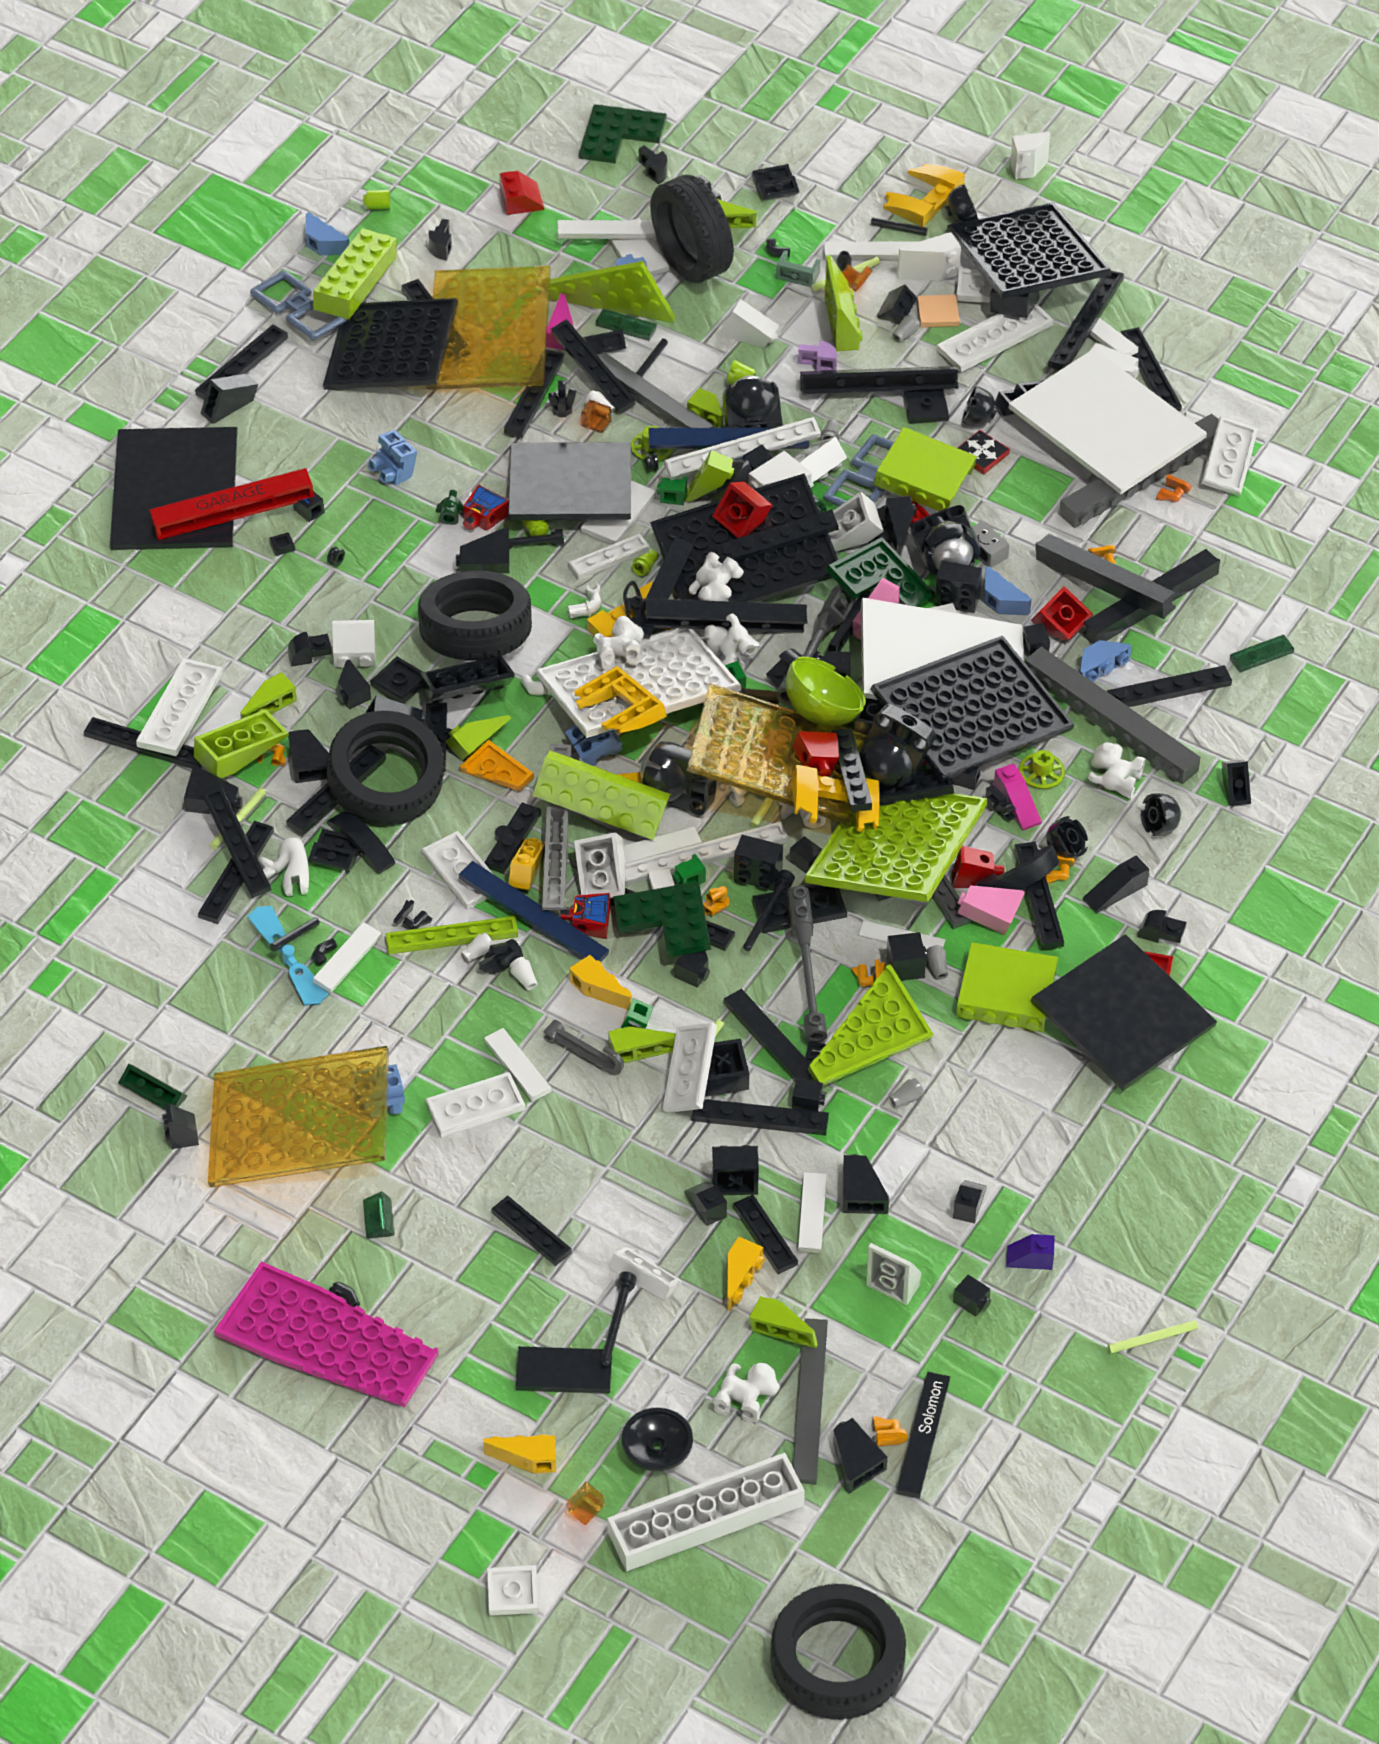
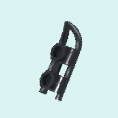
(634, 603)

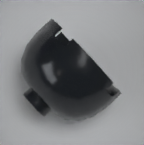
(960, 204)
(979, 407)
(1160, 814)
(1067, 837)

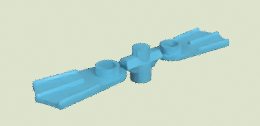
(269, 927)

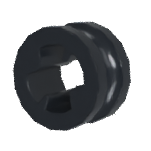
(651, 461)
(335, 555)

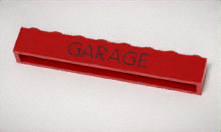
(231, 503)

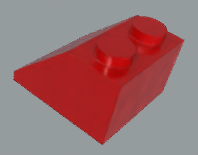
(519, 193)
(741, 509)
(1063, 615)

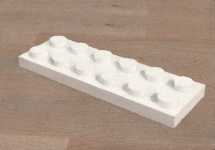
(992, 337)
(179, 707)

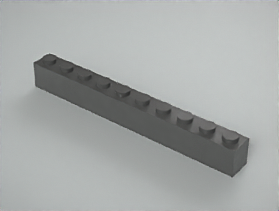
(1099, 496)
(1113, 716)

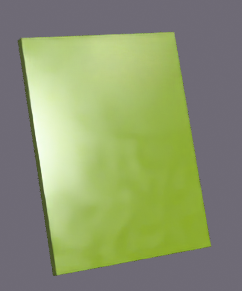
(904, 853)

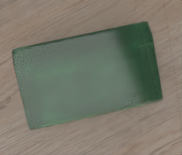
(378, 1216)

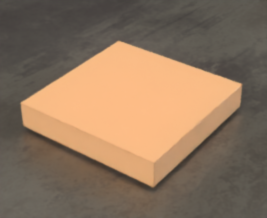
(938, 311)

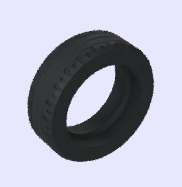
(691, 228)
(475, 638)
(389, 728)
(833, 1698)

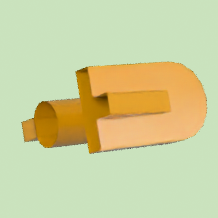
(1104, 551)
(278, 756)
(1063, 873)
(716, 900)
(861, 973)
(888, 1432)

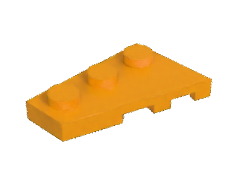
(497, 767)

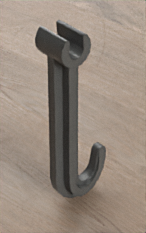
(611, 1062)

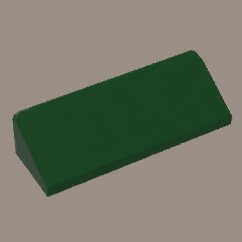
(151, 1087)

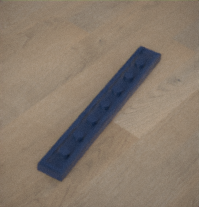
(702, 437)
(532, 912)

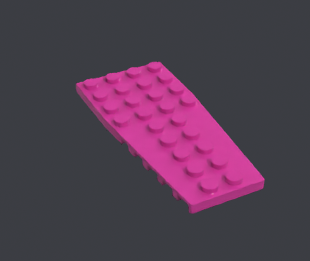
(324, 1336)

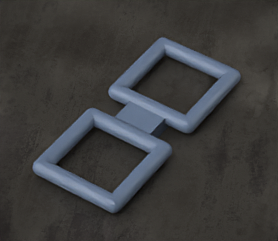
(298, 304)
(864, 476)

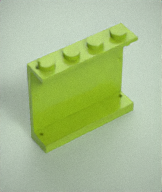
(924, 469)
(1001, 986)

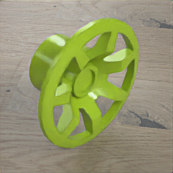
(643, 437)
(1042, 766)

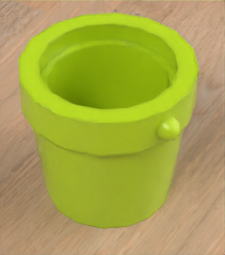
(738, 371)

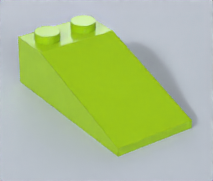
(238, 743)

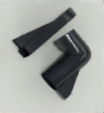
(421, 919)

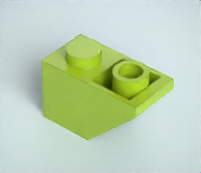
(707, 407)

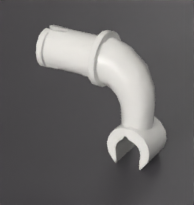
(587, 608)

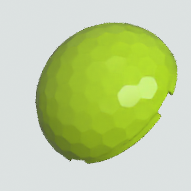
(822, 693)

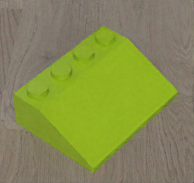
(841, 309)

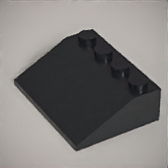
(466, 678)

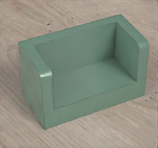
(797, 273)

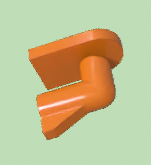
(1179, 485)

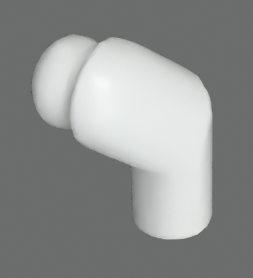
(534, 687)

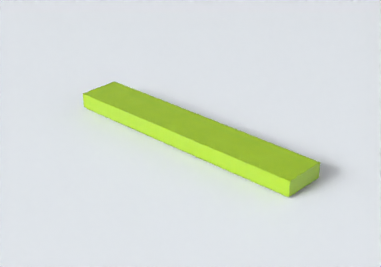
(450, 935)

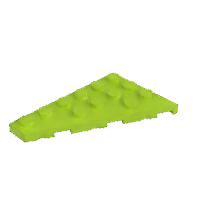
(617, 288)
(877, 1028)

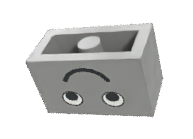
(992, 546)

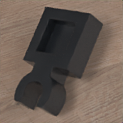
(997, 801)

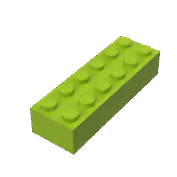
(355, 273)
(601, 795)

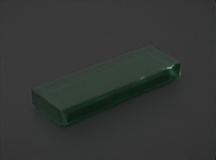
(630, 325)
(1261, 653)

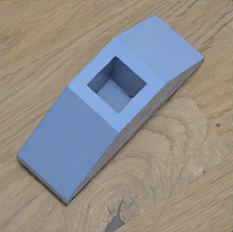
(323, 237)
(1004, 596)
(1103, 658)

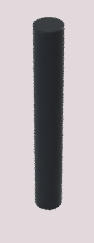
(899, 226)
(652, 357)
(294, 934)

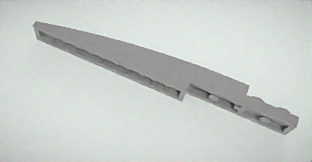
(556, 848)

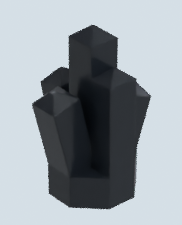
(563, 403)
(501, 956)

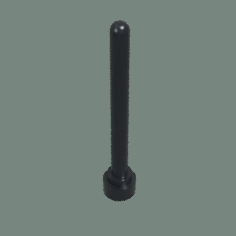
(555, 537)
(784, 880)
(626, 1283)

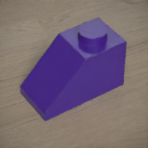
(1032, 1252)

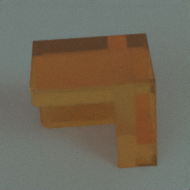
(855, 278)
(596, 416)
(585, 1503)

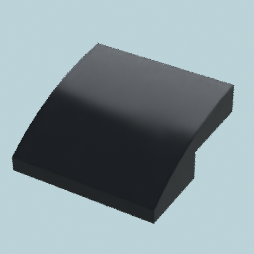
(775, 182)
(333, 851)

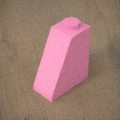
(885, 592)
(990, 906)

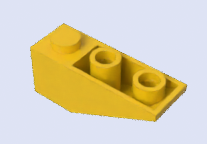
(526, 863)
(597, 983)
(743, 1262)
(528, 1453)

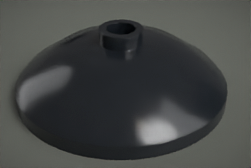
(657, 1429)

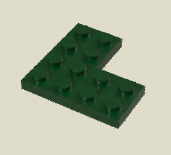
(612, 124)
(875, 561)
(673, 907)

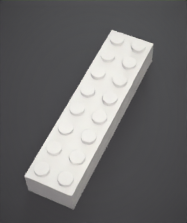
(705, 1512)

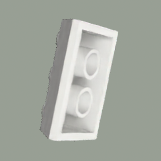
(821, 458)

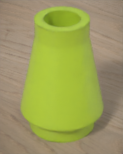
(643, 564)

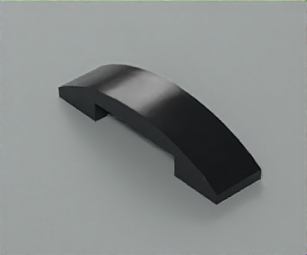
(364, 840)
(1025, 874)

